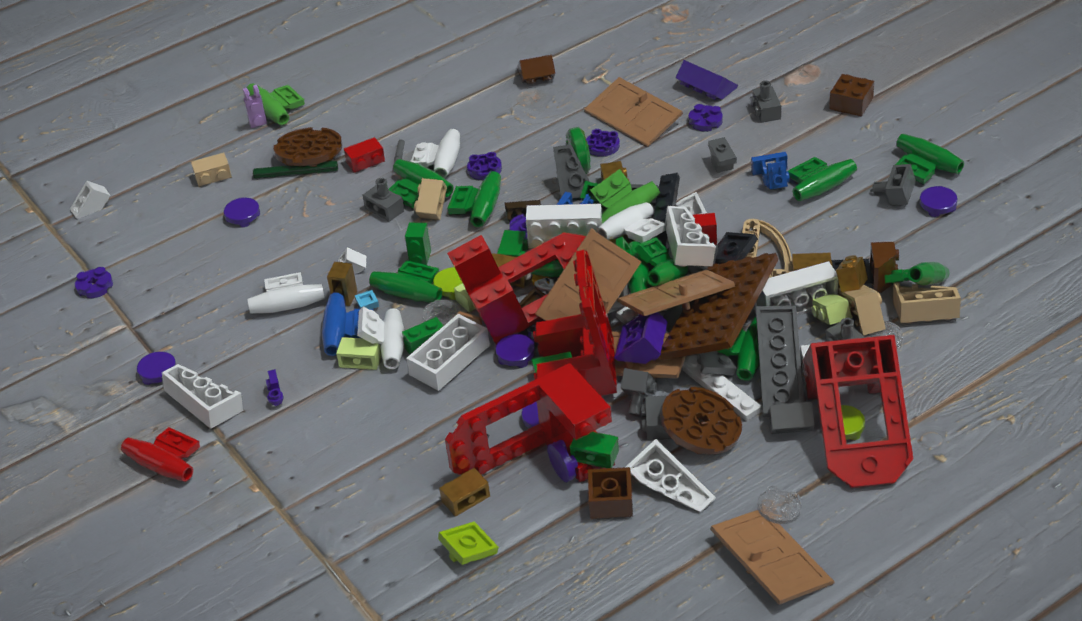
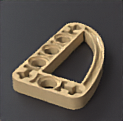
(769, 230)

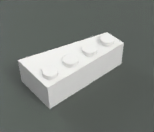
(686, 240)
(200, 396)

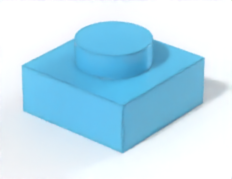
(367, 300)

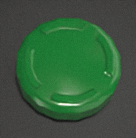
(576, 137)

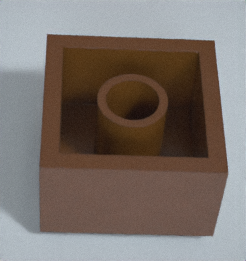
(851, 95)
(610, 492)

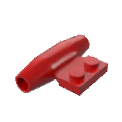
(165, 453)

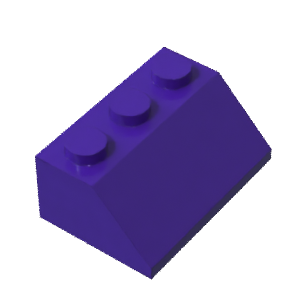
(704, 81)
(641, 339)

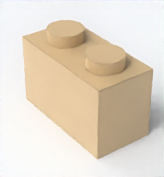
(211, 169)
(430, 199)

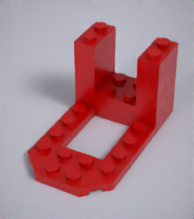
(490, 285)
(584, 335)
(859, 363)
(566, 410)

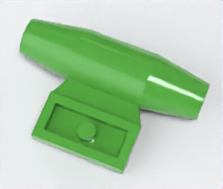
(278, 100)
(617, 194)

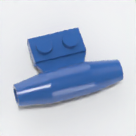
(338, 323)

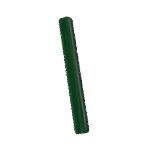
(294, 170)

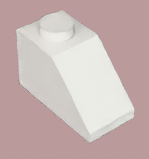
(89, 200)

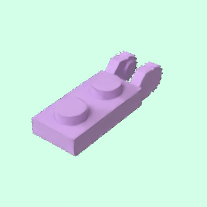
(254, 107)

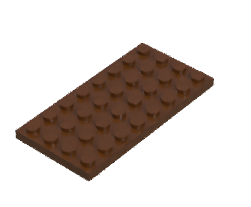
(719, 317)

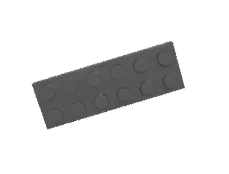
(778, 355)

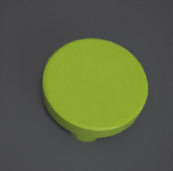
(447, 280)
(853, 422)

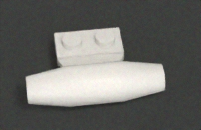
(441, 155)
(632, 222)
(285, 294)
(386, 333)

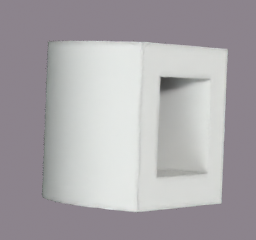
(357, 259)

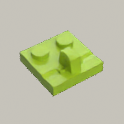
(467, 543)

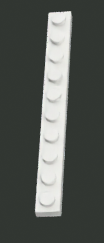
(743, 404)

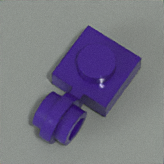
(275, 396)

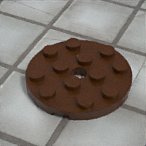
(308, 147)
(714, 435)

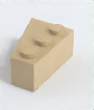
(926, 304)
(865, 309)

